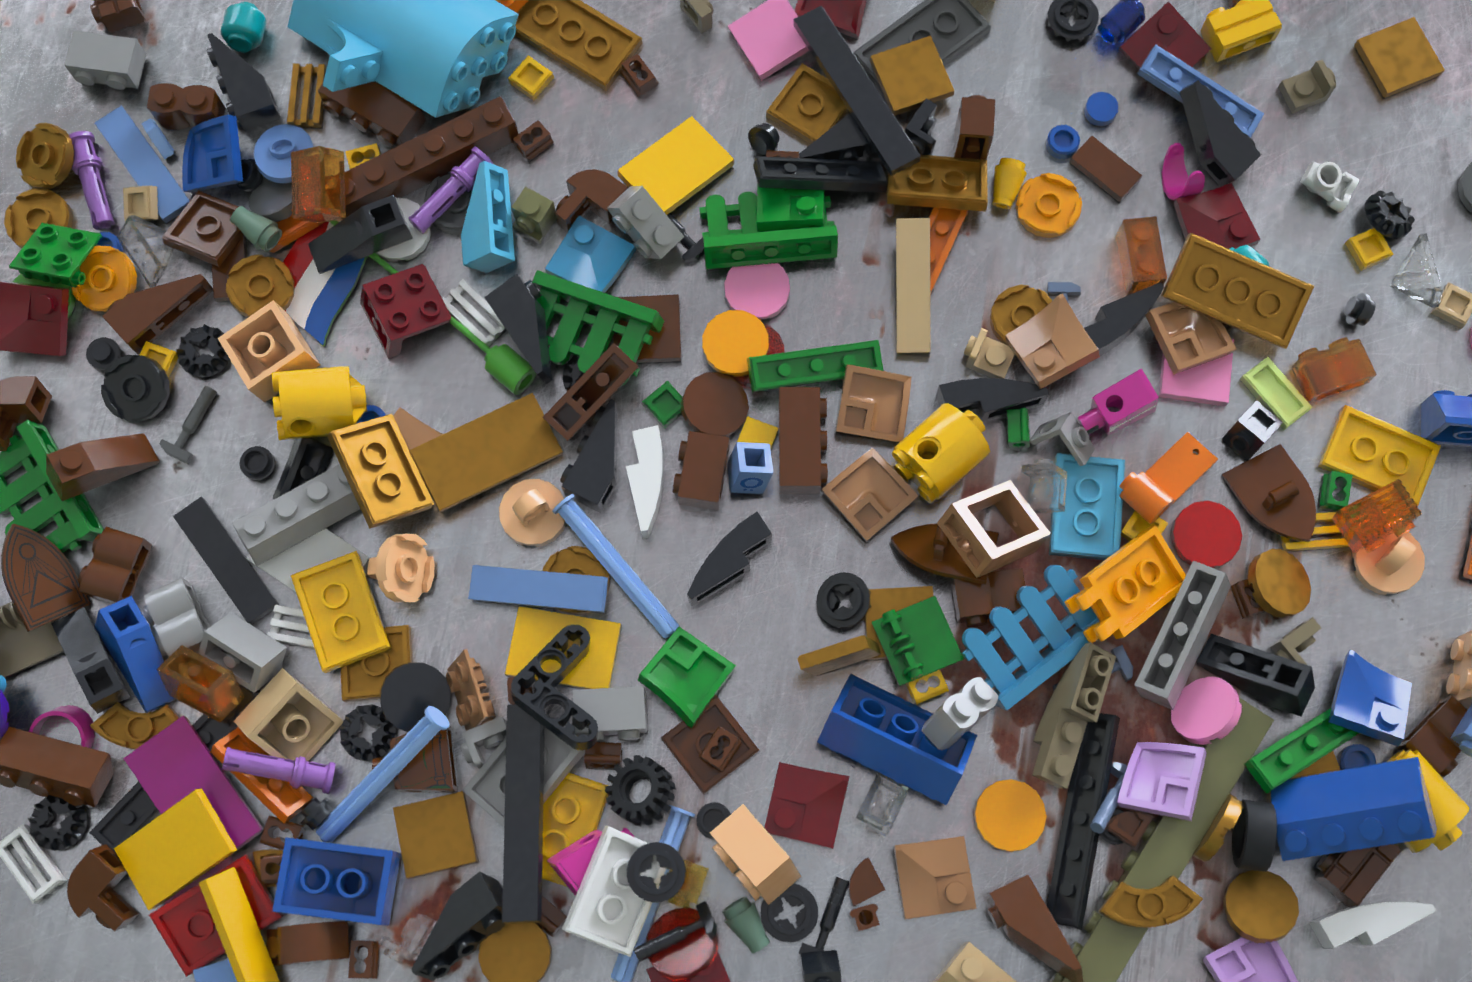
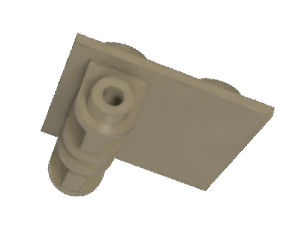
(23, 648)

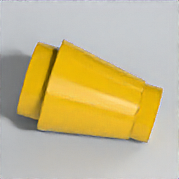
(1007, 182)

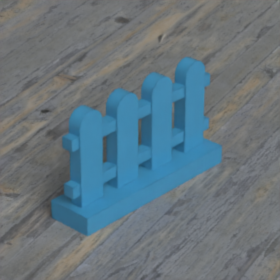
(1035, 666)

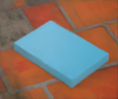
(1092, 509)

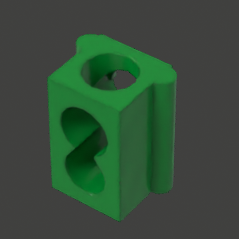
(1018, 428)
(1328, 486)

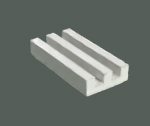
(455, 295)
(277, 623)
(47, 886)

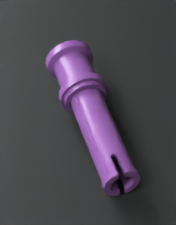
(88, 168)
(461, 180)
(297, 771)

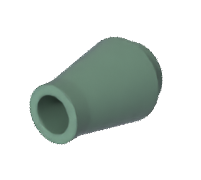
(258, 230)
(746, 924)

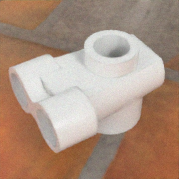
(1330, 184)

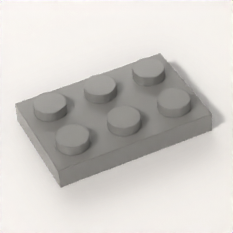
(488, 784)

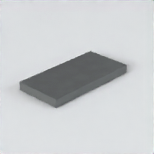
(950, 23)

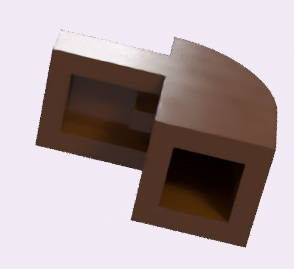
(588, 191)
(20, 400)
(92, 889)
(308, 943)

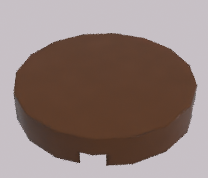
(714, 404)

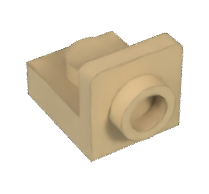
(988, 356)

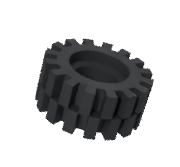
(623, 782)

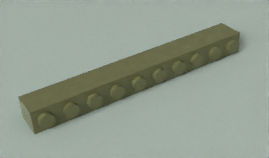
(1168, 848)

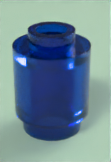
(1121, 21)

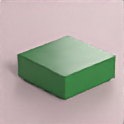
(664, 404)

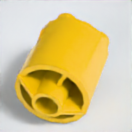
(316, 401)
(941, 451)
(1445, 803)

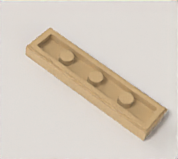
(913, 285)

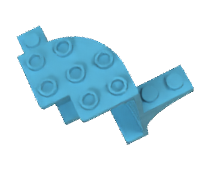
(413, 47)

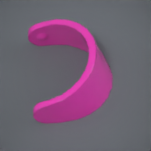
(1175, 178)
(76, 715)

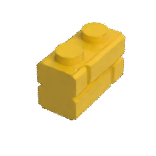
(1240, 28)

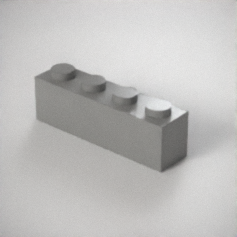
(296, 515)
(1182, 635)

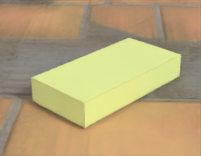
(1276, 392)

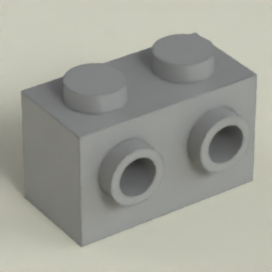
(105, 60)
(644, 222)
(244, 650)
(616, 710)

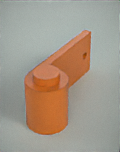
(1167, 479)

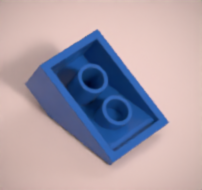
(337, 881)

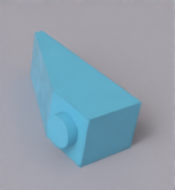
(488, 221)

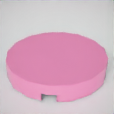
(757, 289)
(1206, 710)

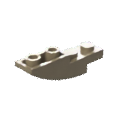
(1071, 706)

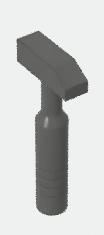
(189, 426)

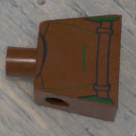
(431, 769)

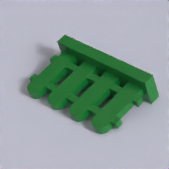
(749, 247)
(575, 314)
(37, 444)

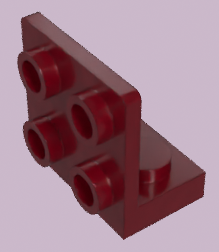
(403, 307)

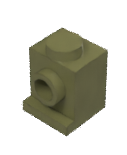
(533, 214)

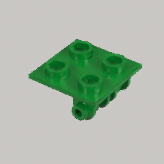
(55, 254)
(917, 640)

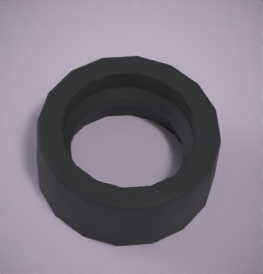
(1255, 836)

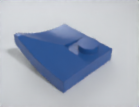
(212, 155)
(1370, 701)

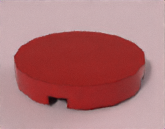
(1206, 534)

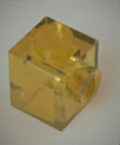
(693, 885)

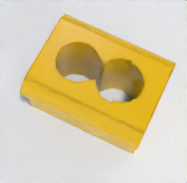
(363, 153)
(918, 697)

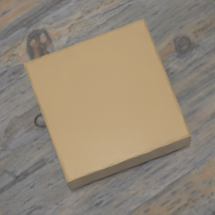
(141, 202)
(1454, 305)

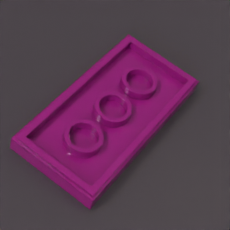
(178, 764)

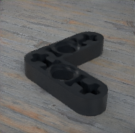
(545, 691)

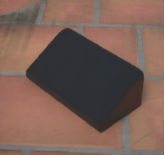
(304, 463)

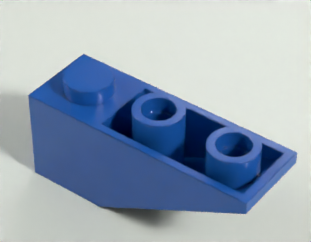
(134, 651)

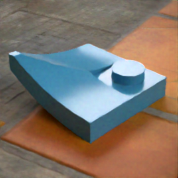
(590, 256)

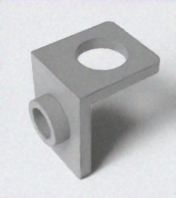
(1072, 434)

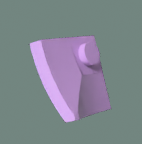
(1163, 779)
(1249, 962)

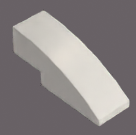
(647, 477)
(1368, 922)

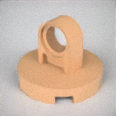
(529, 515)
(1392, 566)
(402, 568)

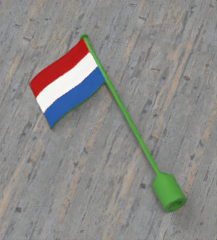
(322, 296)

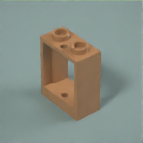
(982, 554)

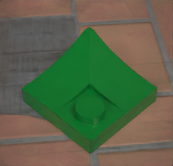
(789, 208)
(686, 675)

